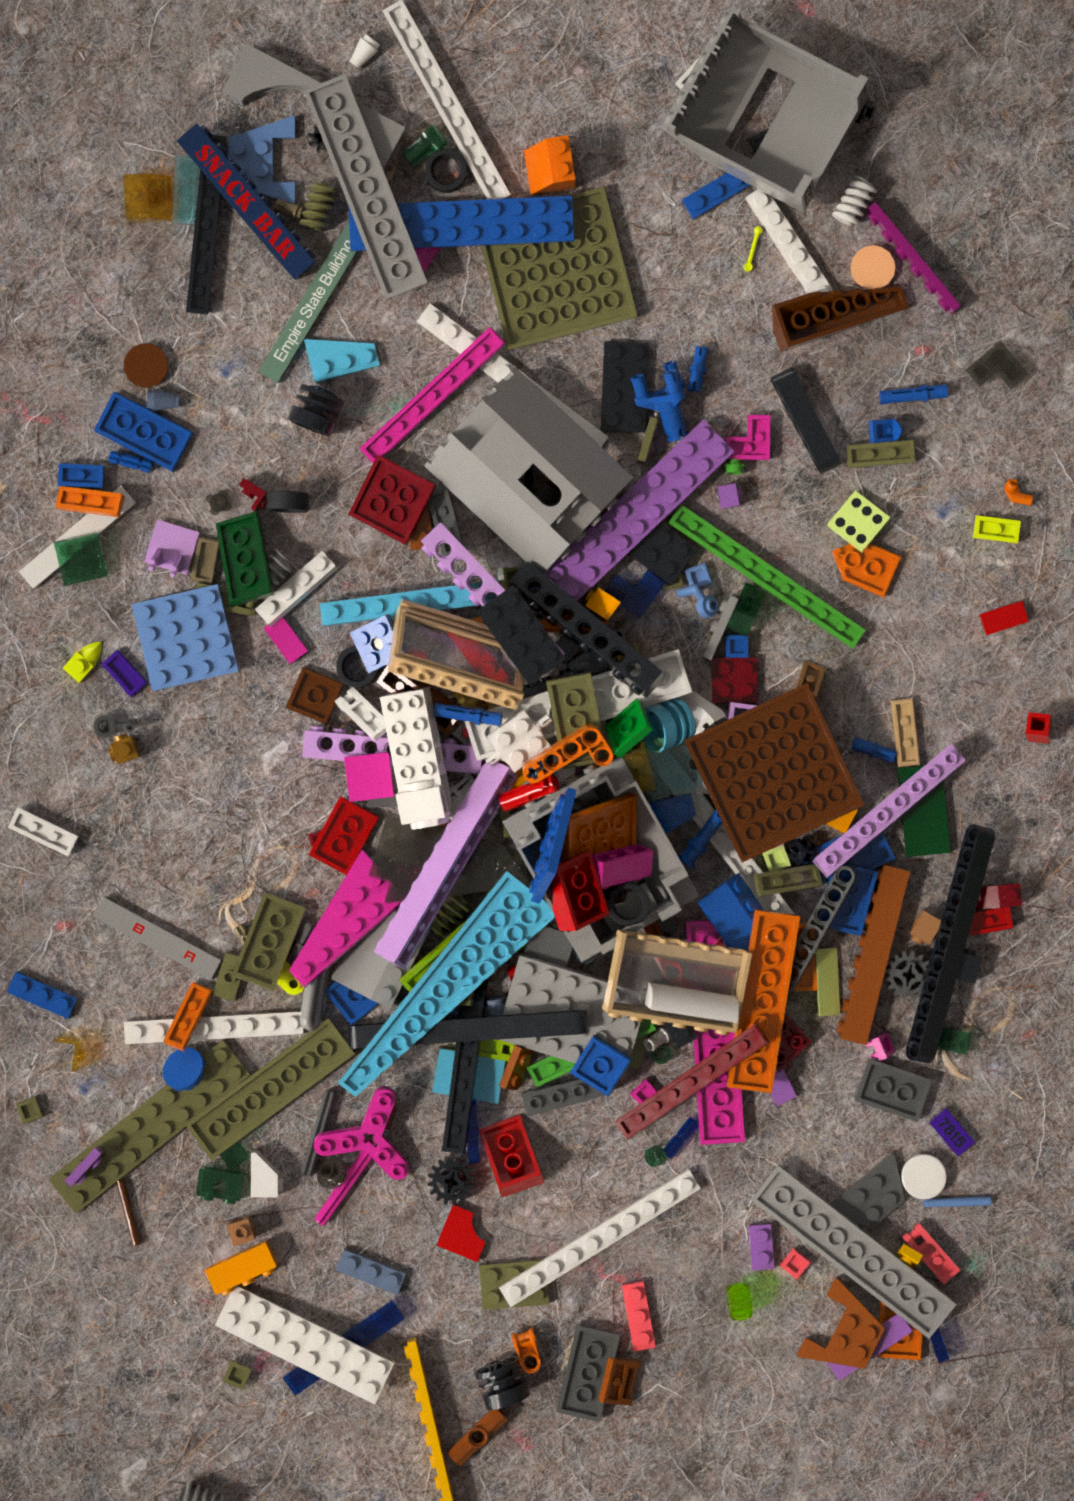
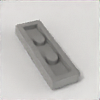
(718, 627)

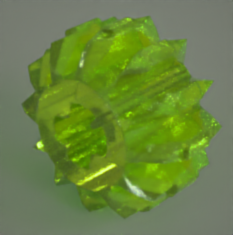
(739, 1301)

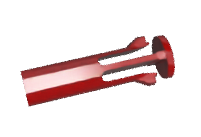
(528, 793)

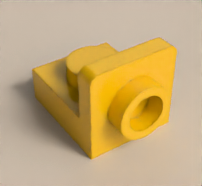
(909, 1256)

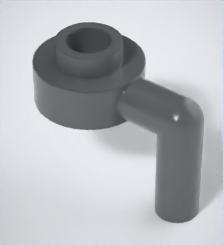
(112, 726)

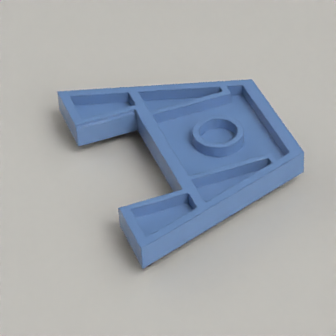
(254, 155)

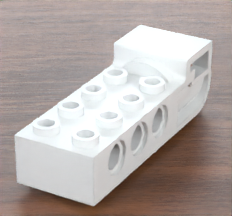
(417, 758)

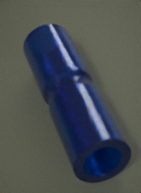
(679, 1139)

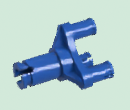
(665, 400)

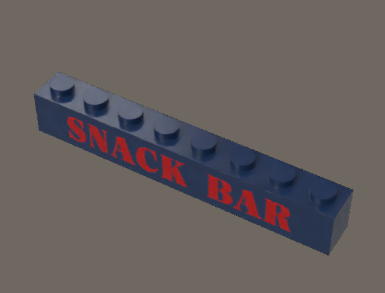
(245, 201)

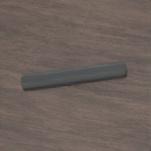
(320, 1126)

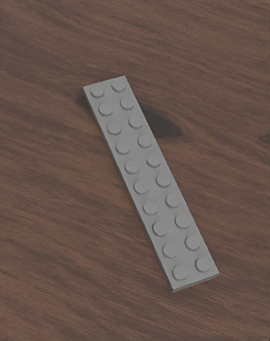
(365, 187)
(854, 1251)

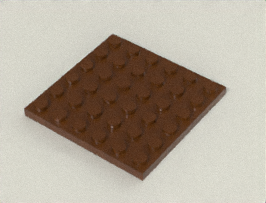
(774, 772)

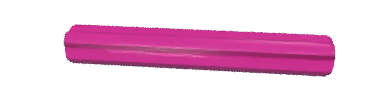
(340, 1193)

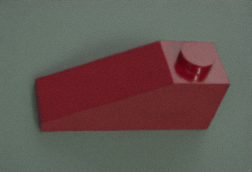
(999, 896)

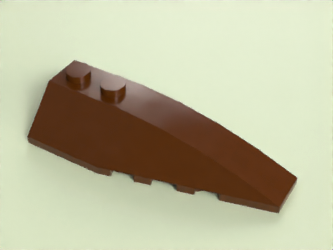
(830, 313)

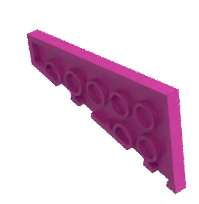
(347, 919)

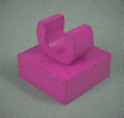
(882, 1046)

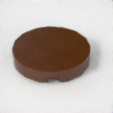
(146, 365)

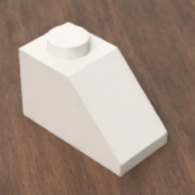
(264, 1177)

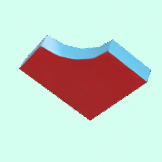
(459, 1235)

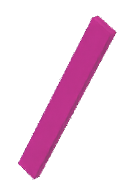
(433, 395)

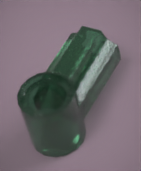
(428, 142)

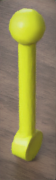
(748, 266)

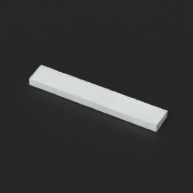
(46, 562)

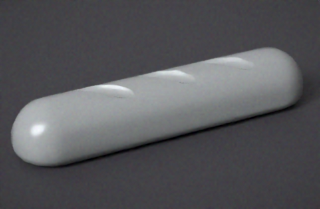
(312, 1003)

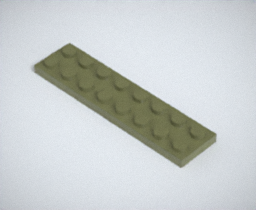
(270, 1089)

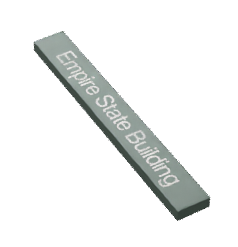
(309, 308)

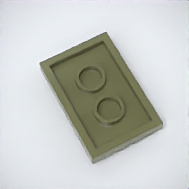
(496, 1274)

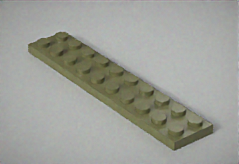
(150, 1128)

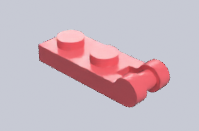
(932, 1254)

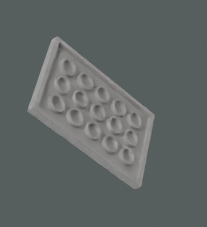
(553, 988)

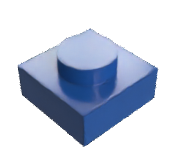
(736, 646)

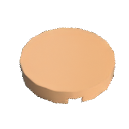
(872, 267)

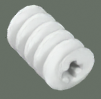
(854, 201)

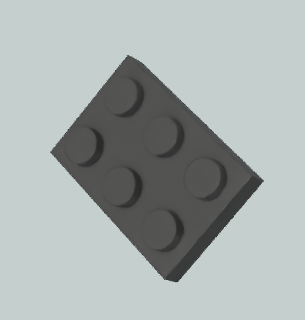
(893, 1089)

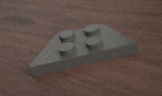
(873, 1194)

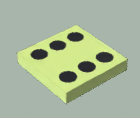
(858, 521)

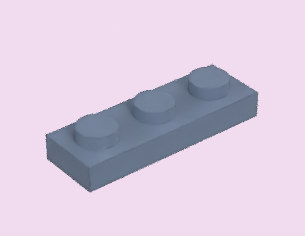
(370, 1271)

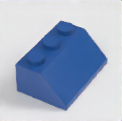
(731, 911)

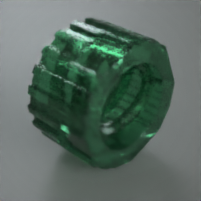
(661, 1061)
(660, 1156)

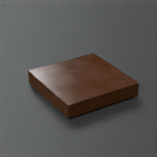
(314, 695)

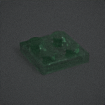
(80, 558)

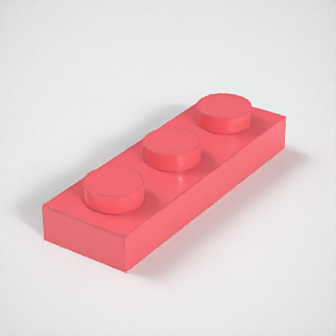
(638, 1315)

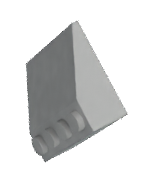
(370, 973)

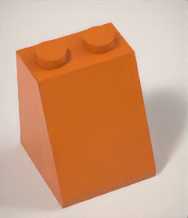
(550, 166)

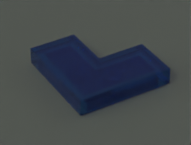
(636, 598)

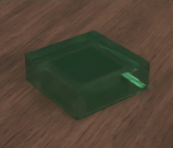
(234, 1155)

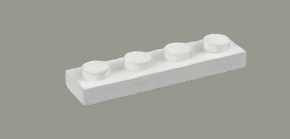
(296, 589)

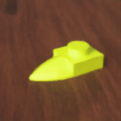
(83, 661)

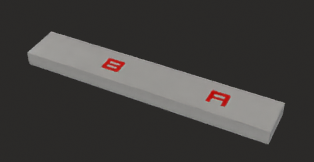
(157, 938)

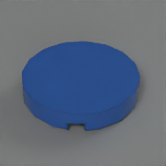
(184, 1069)

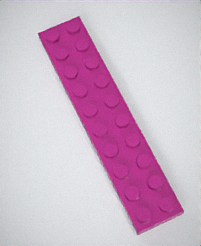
(718, 1106)

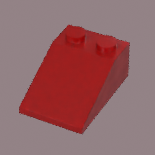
(578, 893)
(511, 1156)

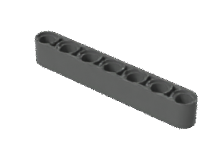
(821, 925)

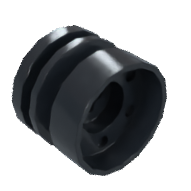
(316, 410)
(500, 1378)

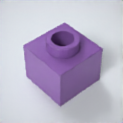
(729, 496)

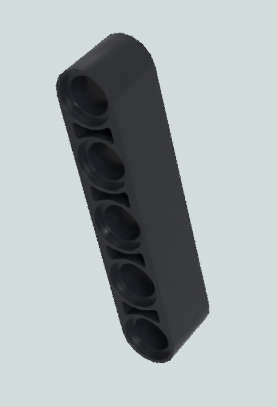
(805, 420)

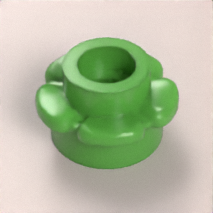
(734, 467)

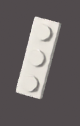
(43, 831)

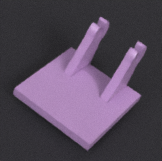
(171, 548)

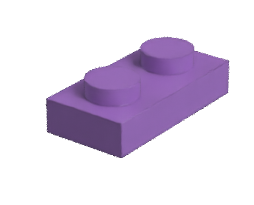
(79, 1174)
(761, 1246)

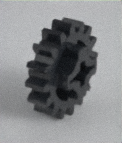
(462, 1183)

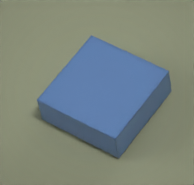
(698, 575)

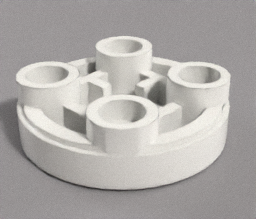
(923, 1176)

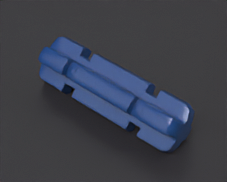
(130, 461)

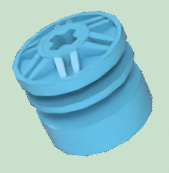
(671, 725)

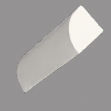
(692, 1002)

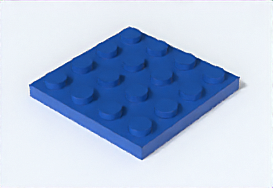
(552, 845)

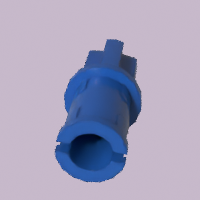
(873, 749)

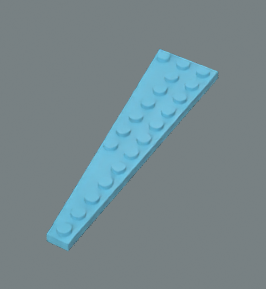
(483, 943)

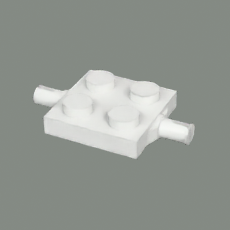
(518, 740)

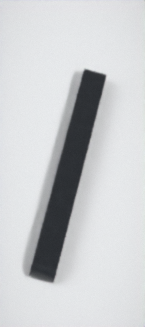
(950, 943)
(487, 1028)

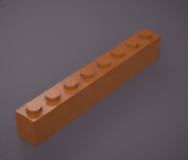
(873, 955)

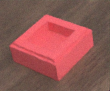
(795, 1263)

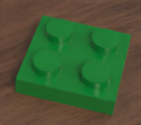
(628, 728)

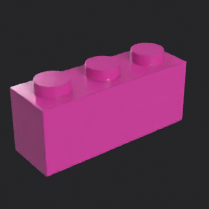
(623, 865)

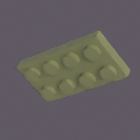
(572, 707)
(268, 942)

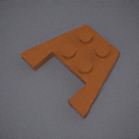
(854, 1336)

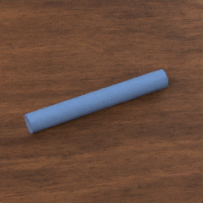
(958, 1201)

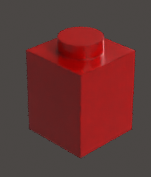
(1039, 728)

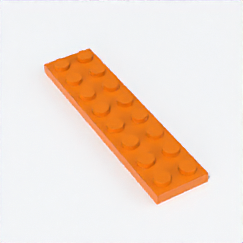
(765, 996)

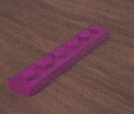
(918, 265)

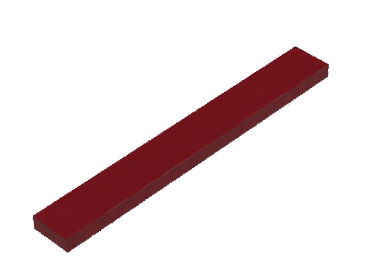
(692, 1081)

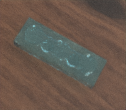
(184, 191)

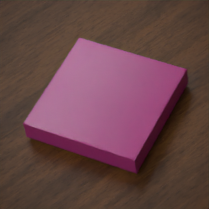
(369, 776)

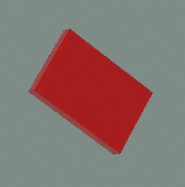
(343, 835)

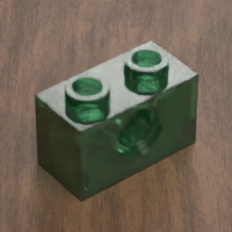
(206, 1184)

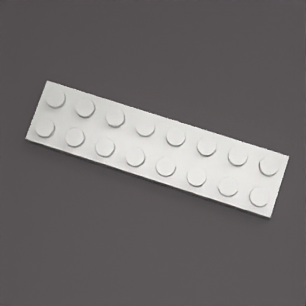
(305, 1344)

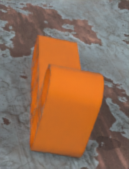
(565, 757)

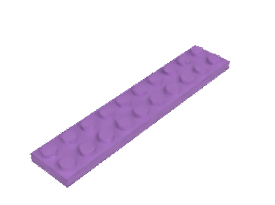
(640, 510)

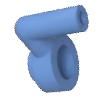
(706, 605)

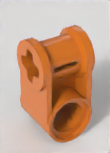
(526, 1348)

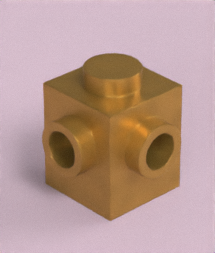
(124, 749)

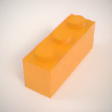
(241, 1268)

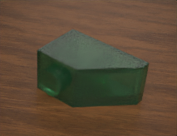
(746, 609)

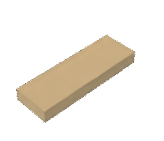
(905, 732)

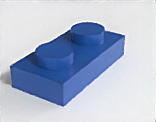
(81, 475)

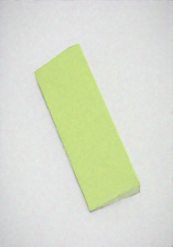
(827, 982)

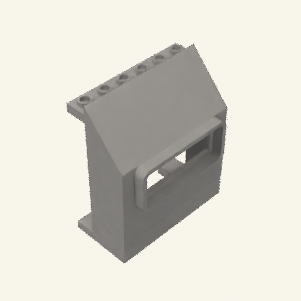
(803, 132)

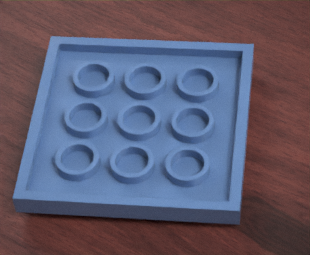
(185, 637)

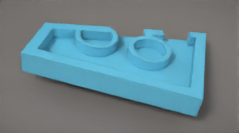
(339, 358)

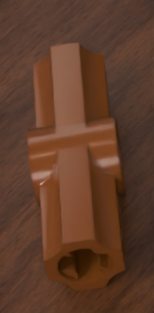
(467, 1445)

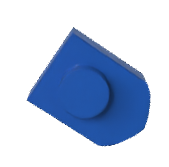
(884, 430)

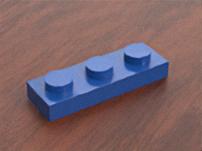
(713, 194)
(42, 995)

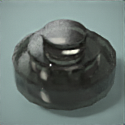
(332, 1172)

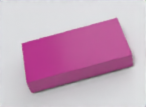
(286, 640)

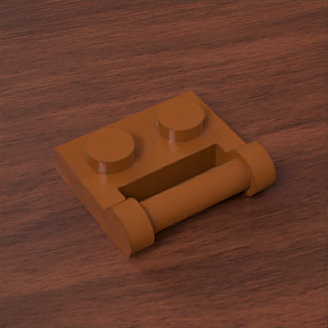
(619, 1381)

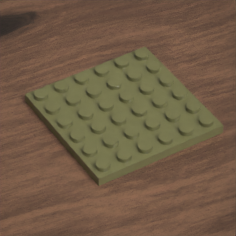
(562, 286)

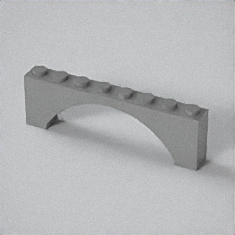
(260, 73)

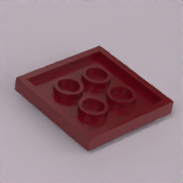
(392, 499)

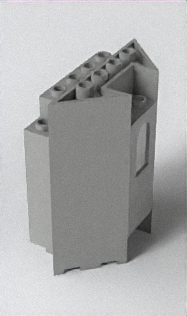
(500, 442)
(666, 887)

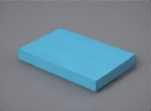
(487, 1079)

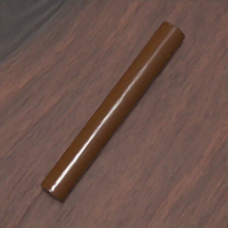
(128, 1212)

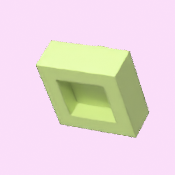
(776, 858)

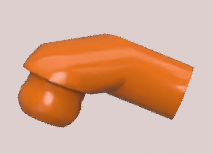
(1014, 494)

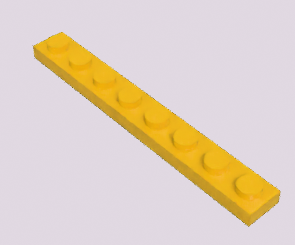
(428, 1417)

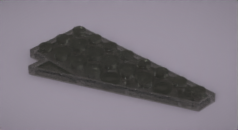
(405, 850)

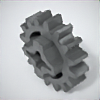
(898, 972)

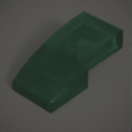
(955, 1041)

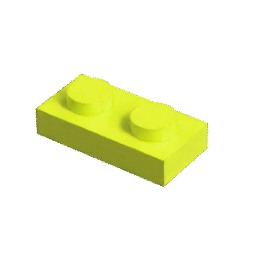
(996, 529)

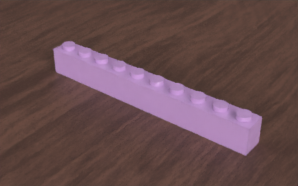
(445, 864)

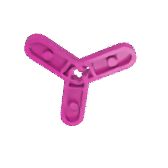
(353, 1138)

